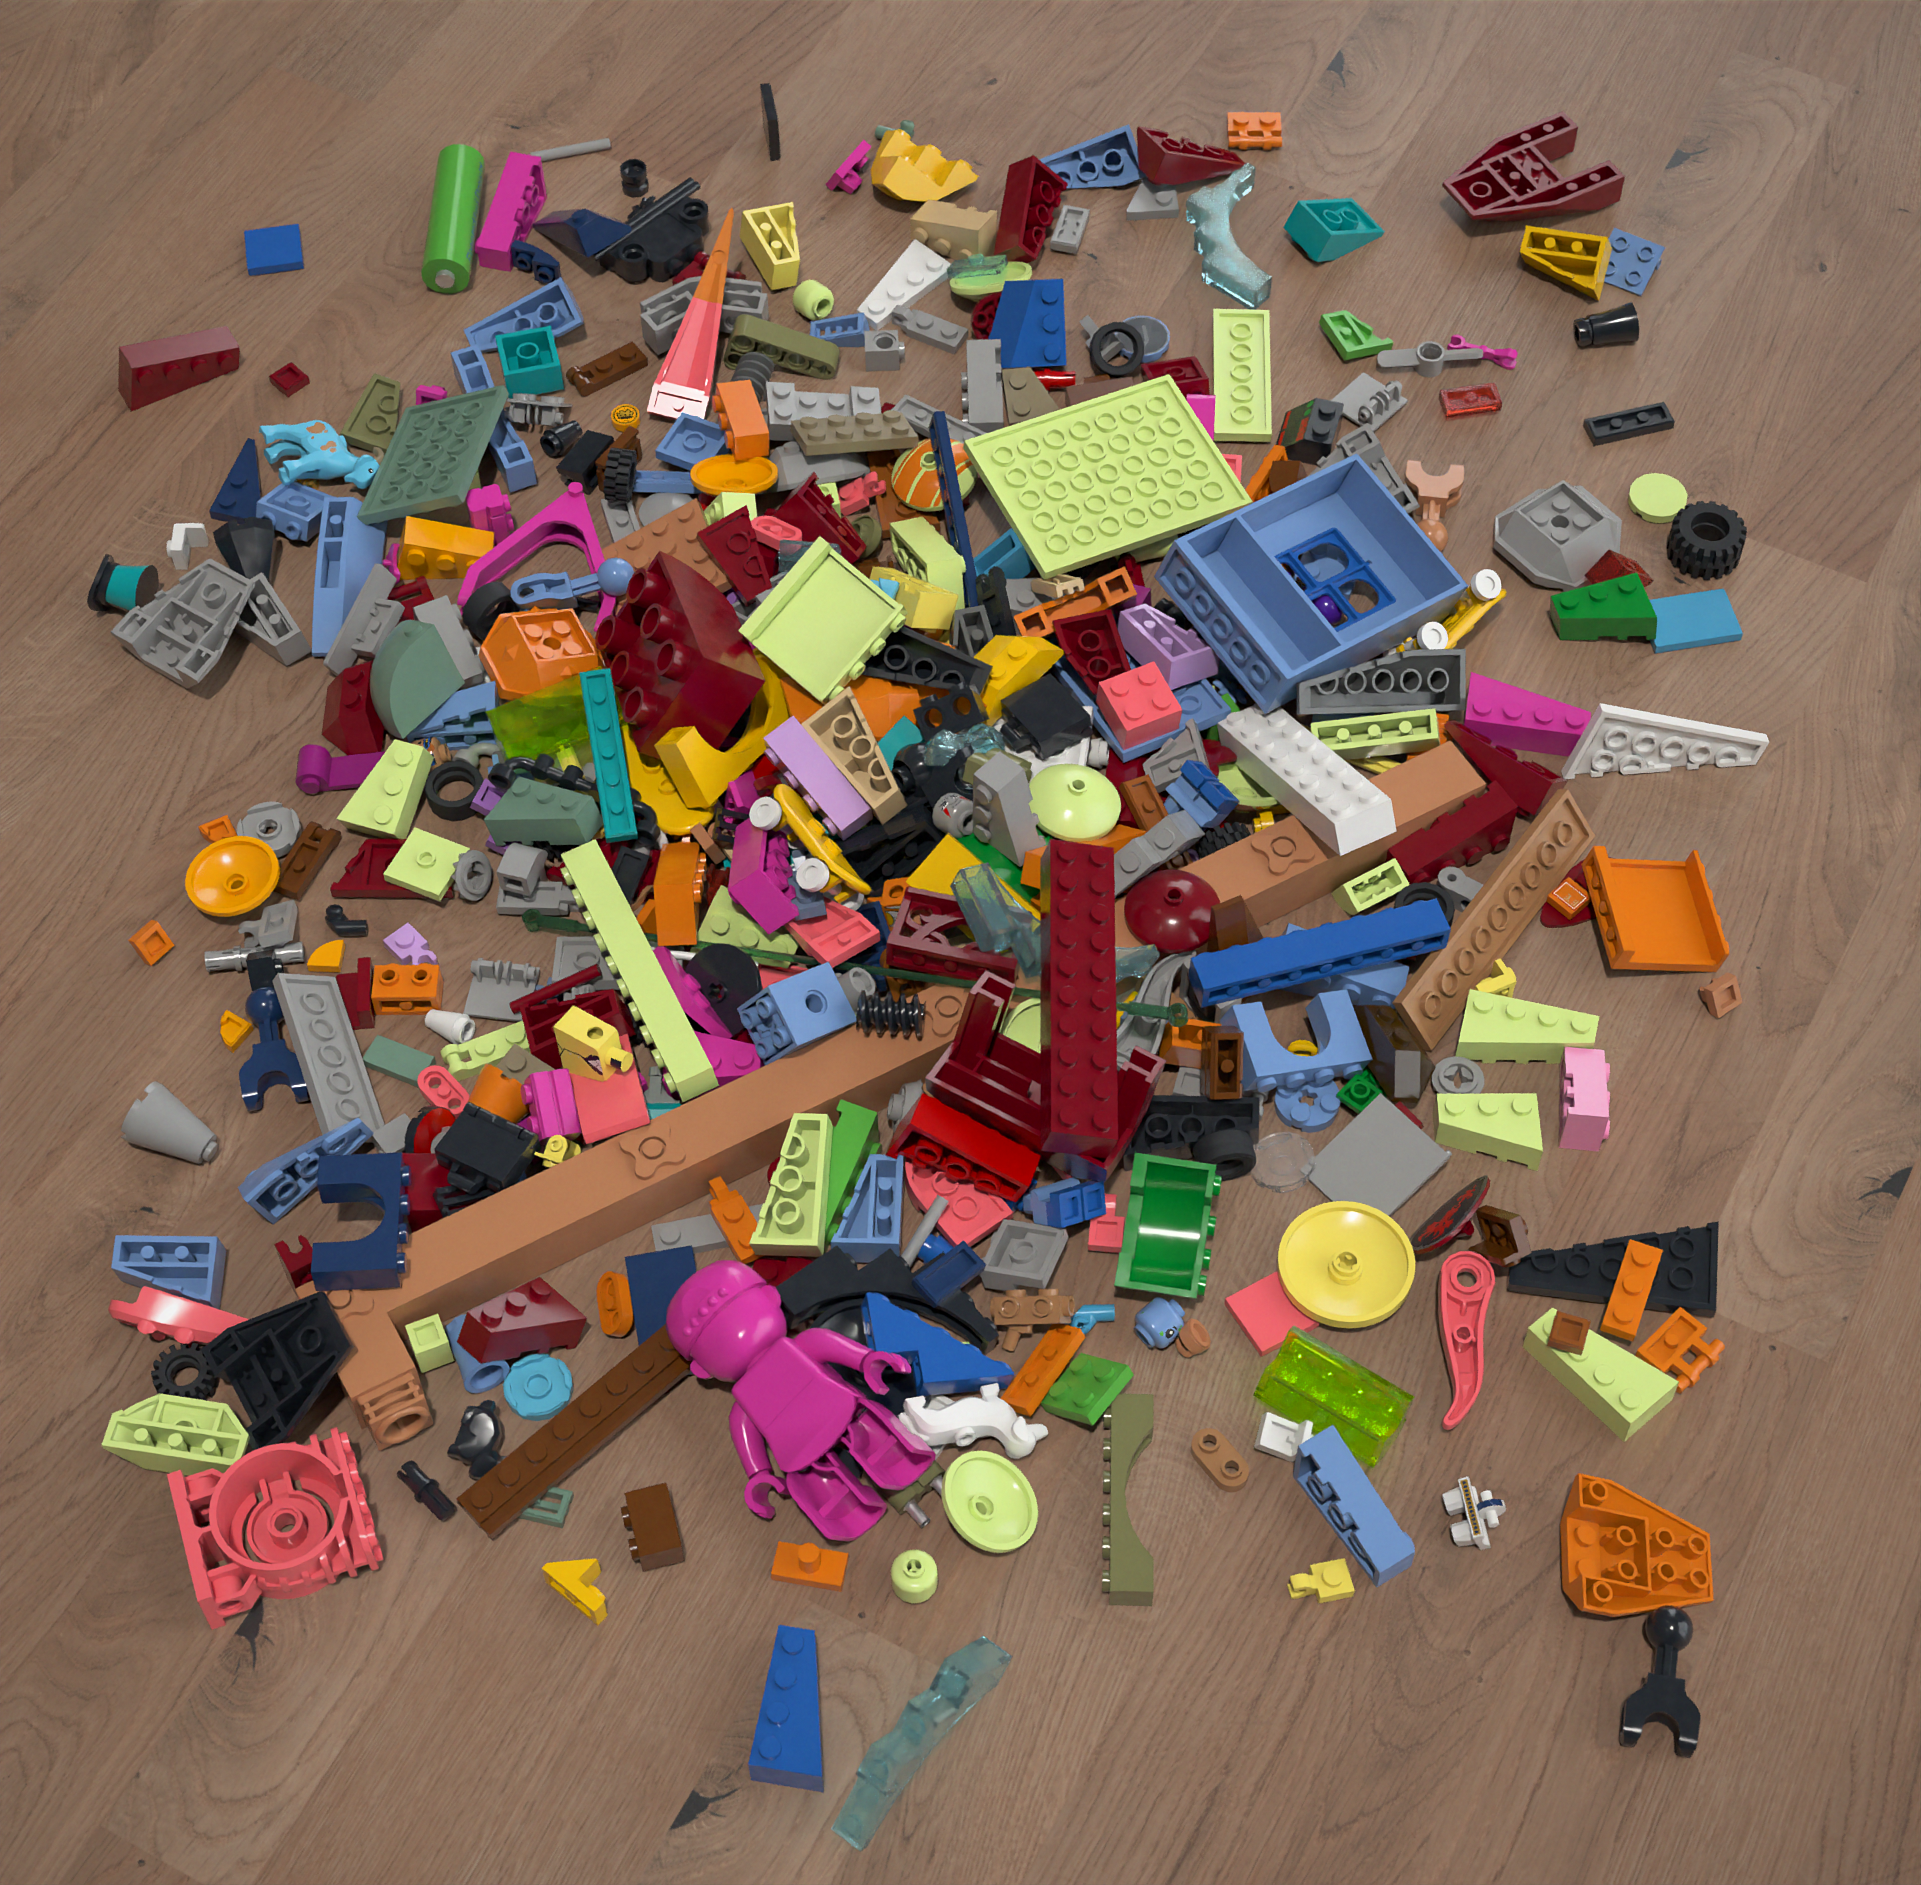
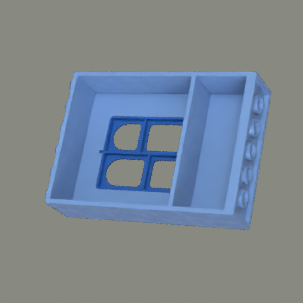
(1264, 623)

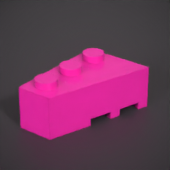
(728, 1059)

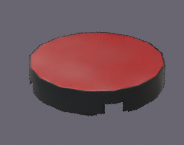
(425, 1127)

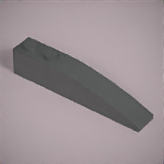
(1390, 684)

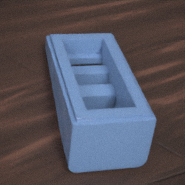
(853, 325)

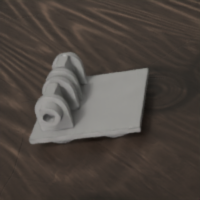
(1370, 400)
(546, 409)
(496, 986)

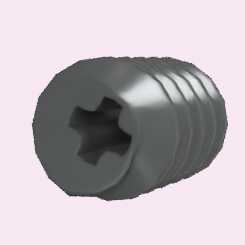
(756, 368)

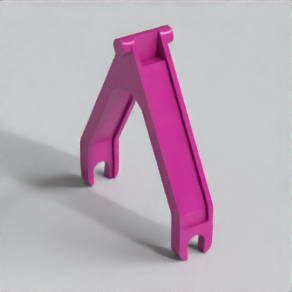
(563, 520)

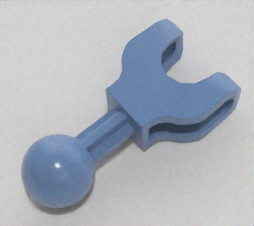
(561, 592)

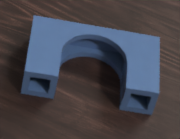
(1338, 1036)

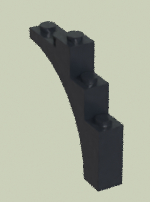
(836, 1279)

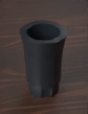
(1608, 326)

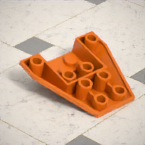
(880, 700)
(1629, 1553)

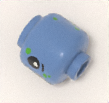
(1159, 1322)

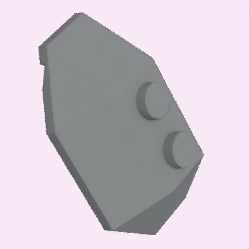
(795, 467)

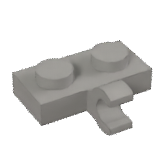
(274, 928)

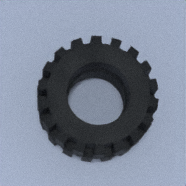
(1705, 522)

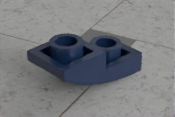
(534, 259)

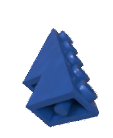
(936, 1358)

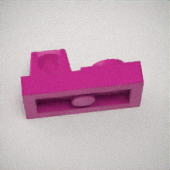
(845, 176)

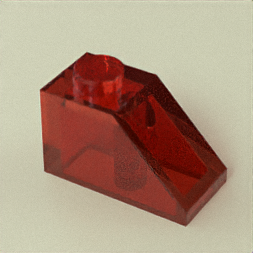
(1615, 565)

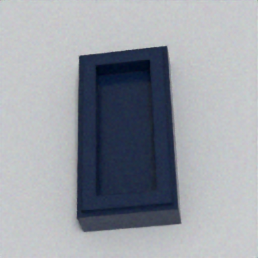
(948, 1274)

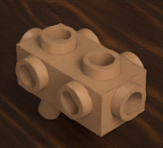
(1022, 1311)

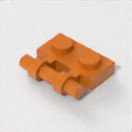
(1254, 129)
(1673, 1341)

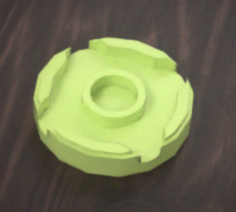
(1657, 497)

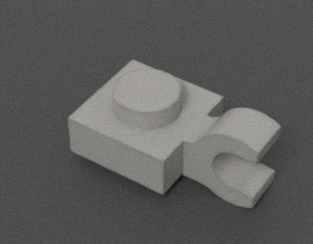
(1110, 345)

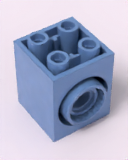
(796, 1012)

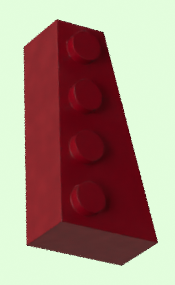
(1027, 209)
(174, 364)
(1457, 839)

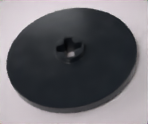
(735, 972)

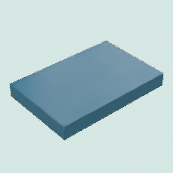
(1694, 621)

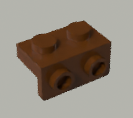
(1503, 1236)

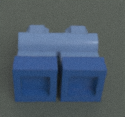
(1200, 795)
(1065, 1202)

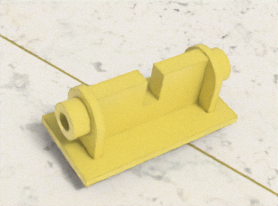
(558, 1150)

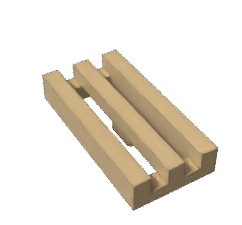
(1060, 585)

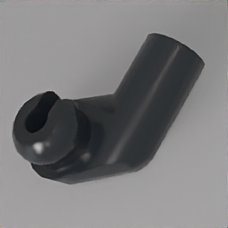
(342, 925)

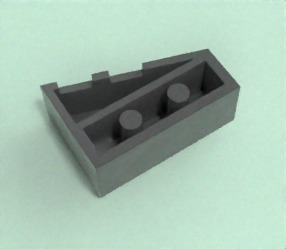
(970, 630)

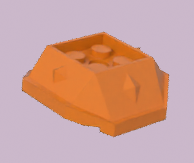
(537, 650)

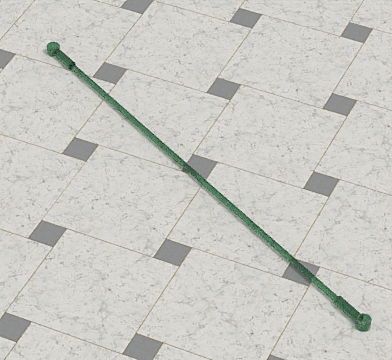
(1132, 1008)

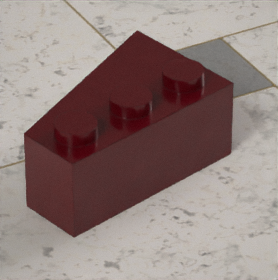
(815, 517)
(541, 1019)

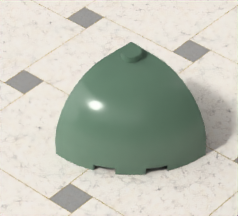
(411, 676)

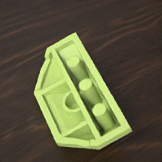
(177, 1435)

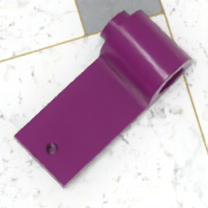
(321, 772)

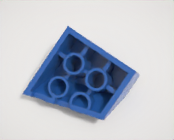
(1031, 323)

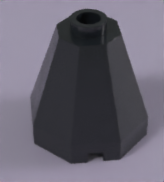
(248, 546)

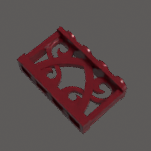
(922, 954)

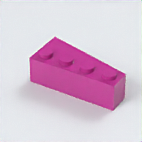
(512, 211)
(1522, 718)
(761, 876)

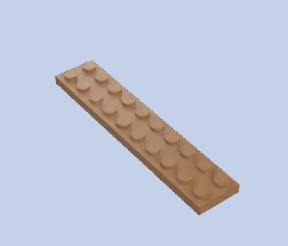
(1494, 919)

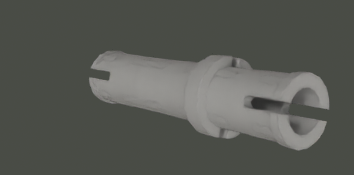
(236, 957)

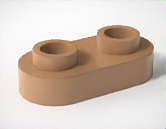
(1218, 1458)

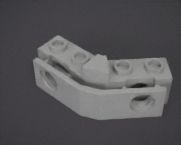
(739, 299)

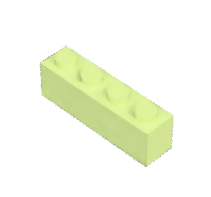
(1380, 734)

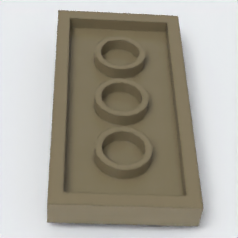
(853, 433)

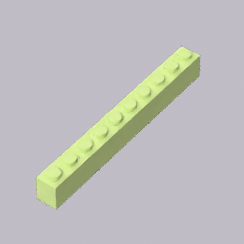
(639, 972)

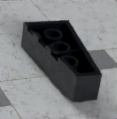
(1178, 1122)

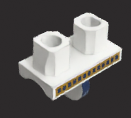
(1474, 1529)

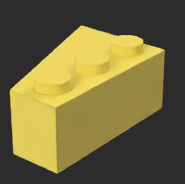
(772, 243)
(926, 603)

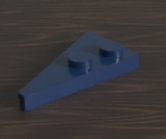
(241, 488)

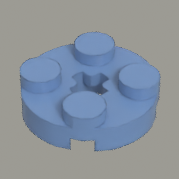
(1303, 1116)

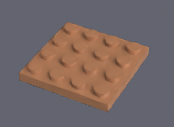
(673, 535)

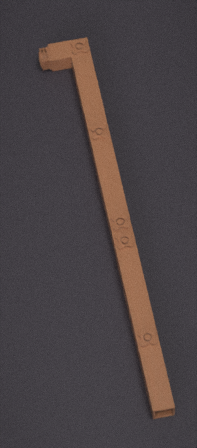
(747, 1120)

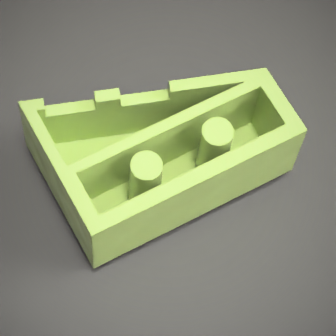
(733, 925)

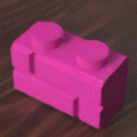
(488, 511)
(551, 1105)

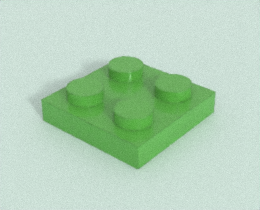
(1086, 1388)

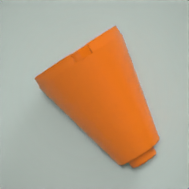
(499, 1094)

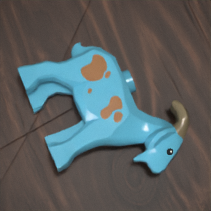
(321, 453)

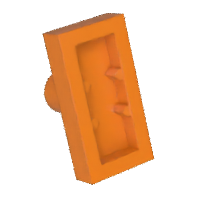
(810, 1566)

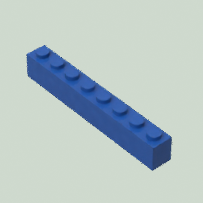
(1318, 952)

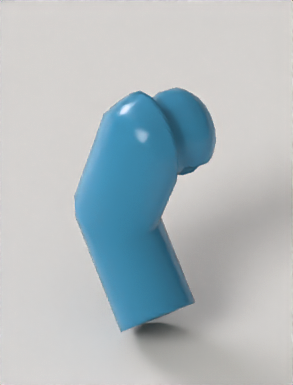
(1090, 1314)

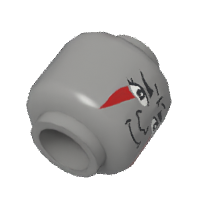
(954, 815)

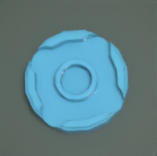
(538, 1387)

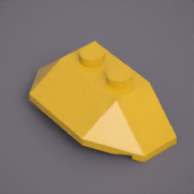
(1015, 665)

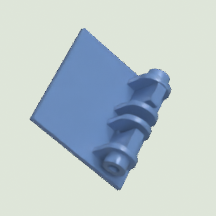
(1632, 261)

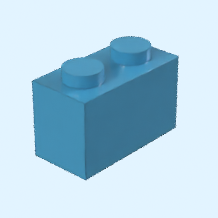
(1007, 554)

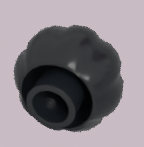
(910, 769)

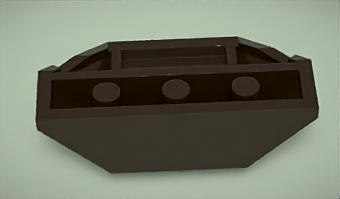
(1396, 1054)

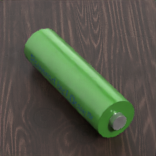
(453, 219)

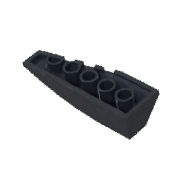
(925, 662)

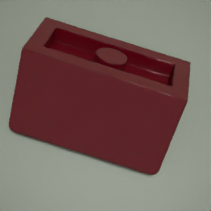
(356, 994)

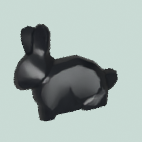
(478, 1439)

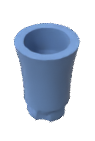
(476, 1376)

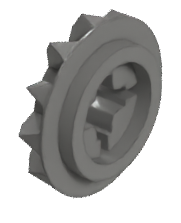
(475, 887)
(1470, 1075)

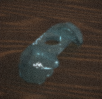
(945, 743)

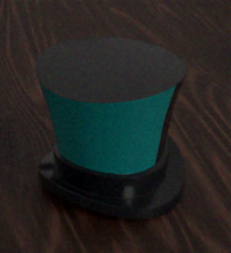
(122, 586)

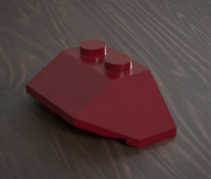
(350, 714)

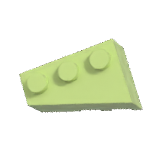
(390, 793)
(1492, 1124)

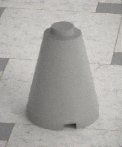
(168, 1127)

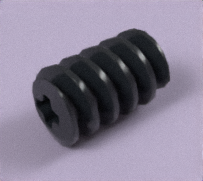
(890, 1013)

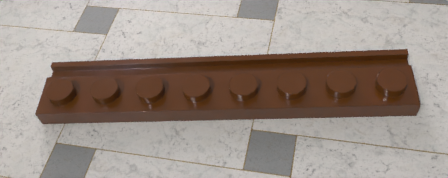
(574, 1434)

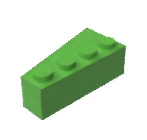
(852, 1143)

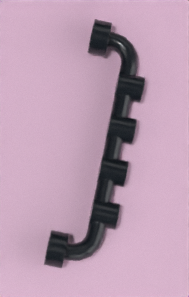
(571, 779)

